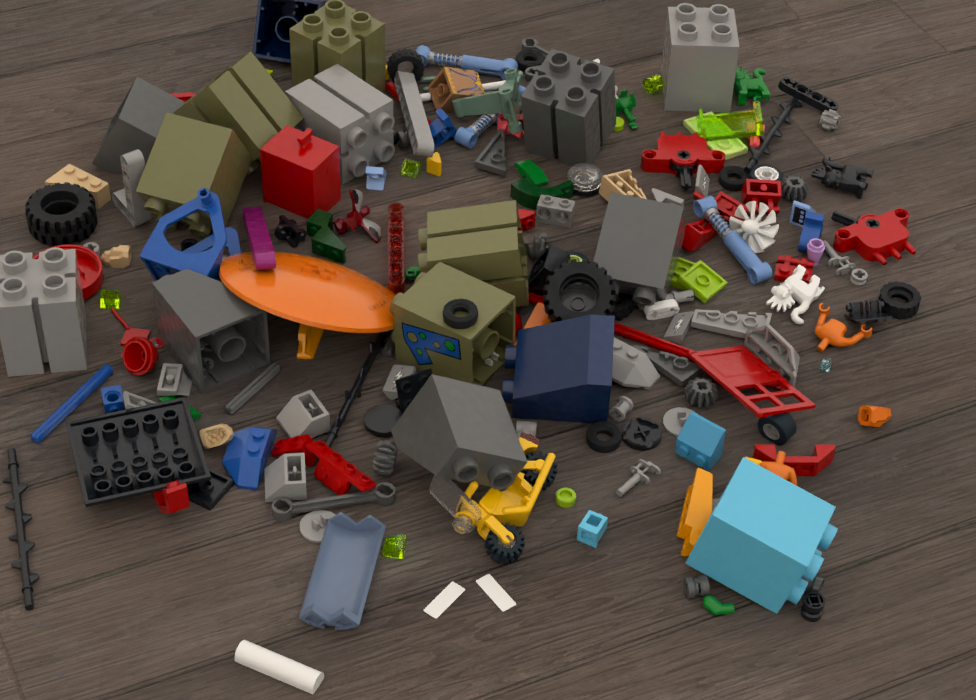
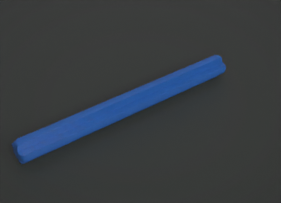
(69, 405)

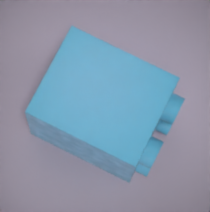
(764, 537)

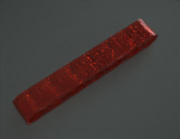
(396, 248)

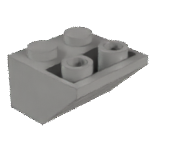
(304, 416)
(286, 478)

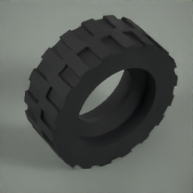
(402, 56)
(900, 290)

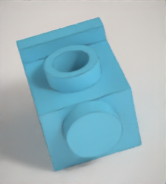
(592, 528)

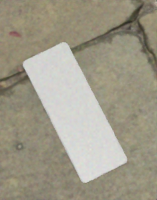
(495, 592)
(444, 600)

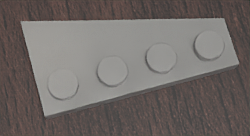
(728, 323)

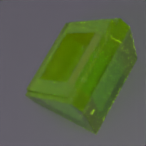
(110, 298)

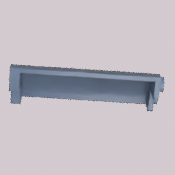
(342, 572)

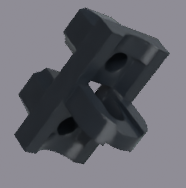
(285, 226)

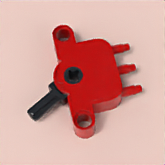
(874, 235)

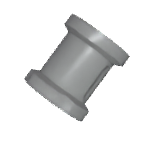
(621, 408)

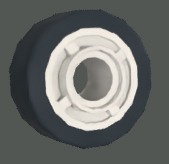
(766, 172)

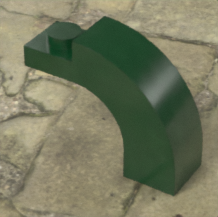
(528, 194)

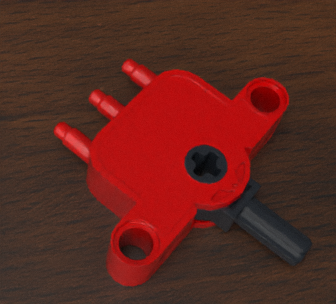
(681, 157)

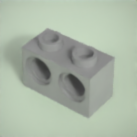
(555, 211)

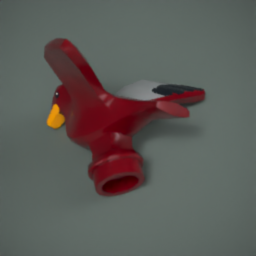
(356, 218)

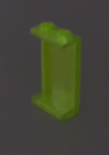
(731, 124)

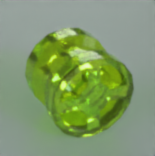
(653, 83)

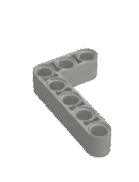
(127, 199)

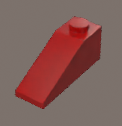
(698, 234)

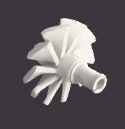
(753, 229)

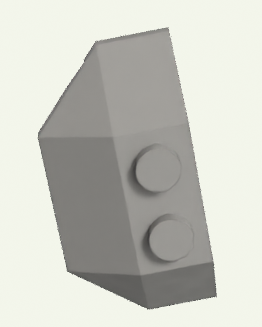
(773, 351)
(632, 367)

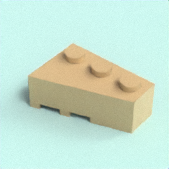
(74, 175)
(620, 183)

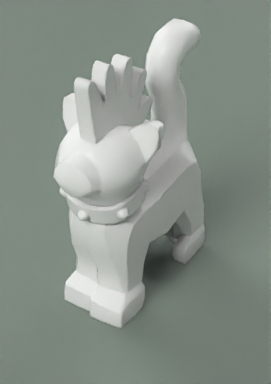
(798, 290)

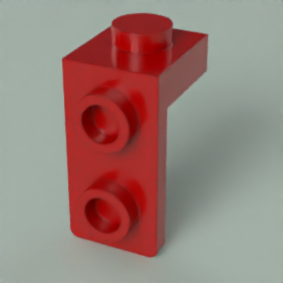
(294, 445)

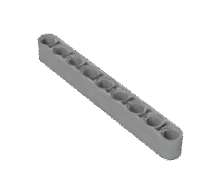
(414, 114)

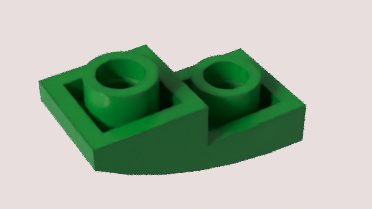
(532, 172)

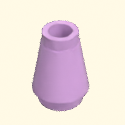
(815, 250)

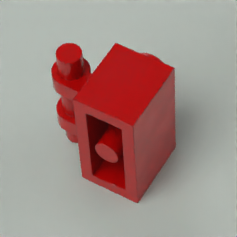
(762, 191)

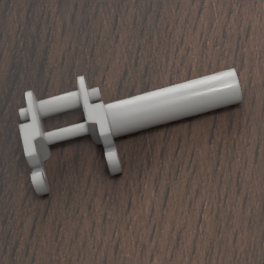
(838, 260)
(638, 476)

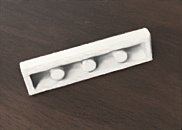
(278, 666)

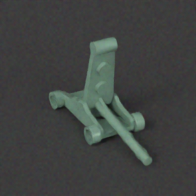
(504, 101)

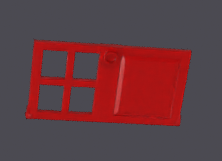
(741, 369)

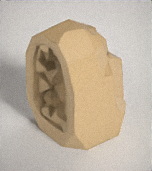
(117, 257)
(216, 435)

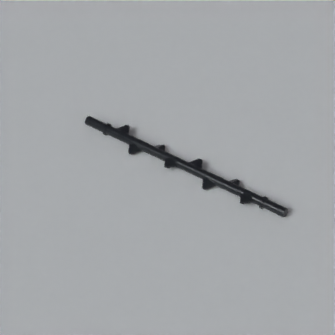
(773, 132)
(356, 388)
(19, 535)

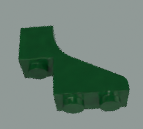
(324, 240)

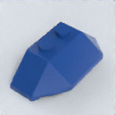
(248, 456)

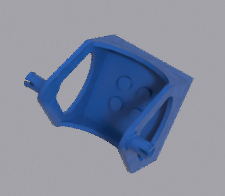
(202, 257)

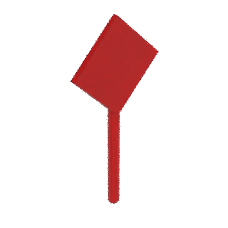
(130, 332)

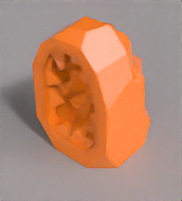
(873, 415)

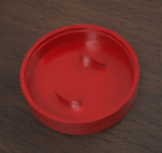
(89, 268)

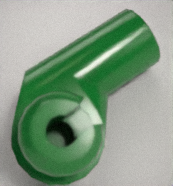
(412, 272)
(716, 606)

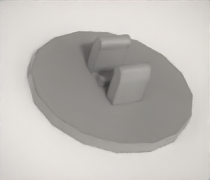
(675, 419)
(314, 524)

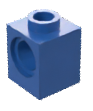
(112, 399)

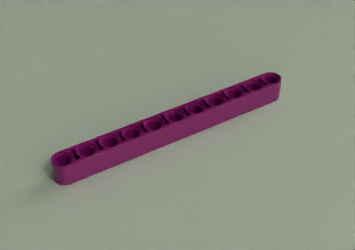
(259, 238)

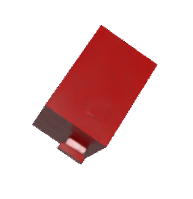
(300, 172)

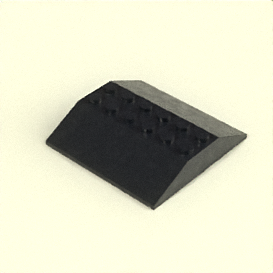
(136, 451)

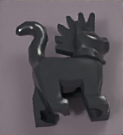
(850, 179)

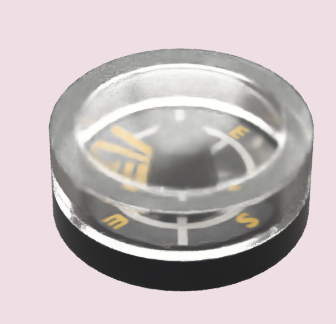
(586, 178)

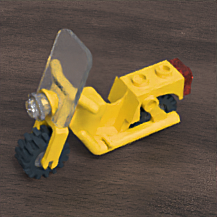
(499, 508)

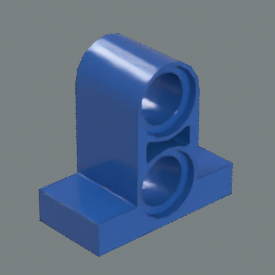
(442, 128)
(811, 229)

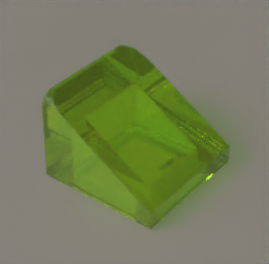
(411, 168)
(395, 546)

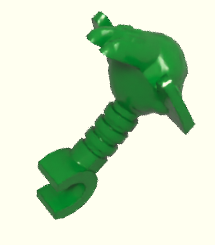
(625, 105)

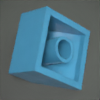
(700, 441)

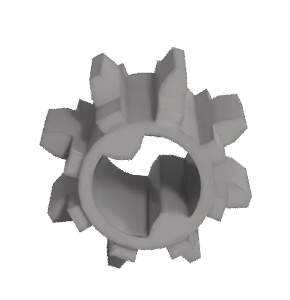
(830, 119)

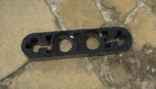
(808, 95)

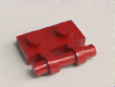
(784, 270)

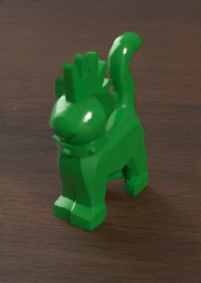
(748, 87)

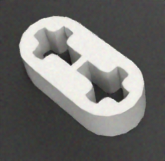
(661, 309)

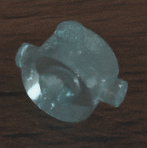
(826, 365)

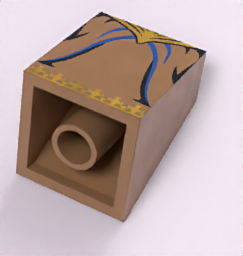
(454, 84)

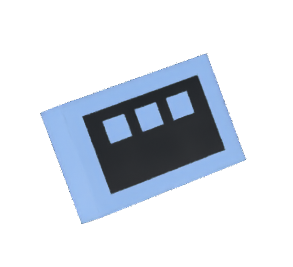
(799, 212)

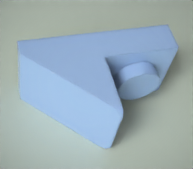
(375, 178)

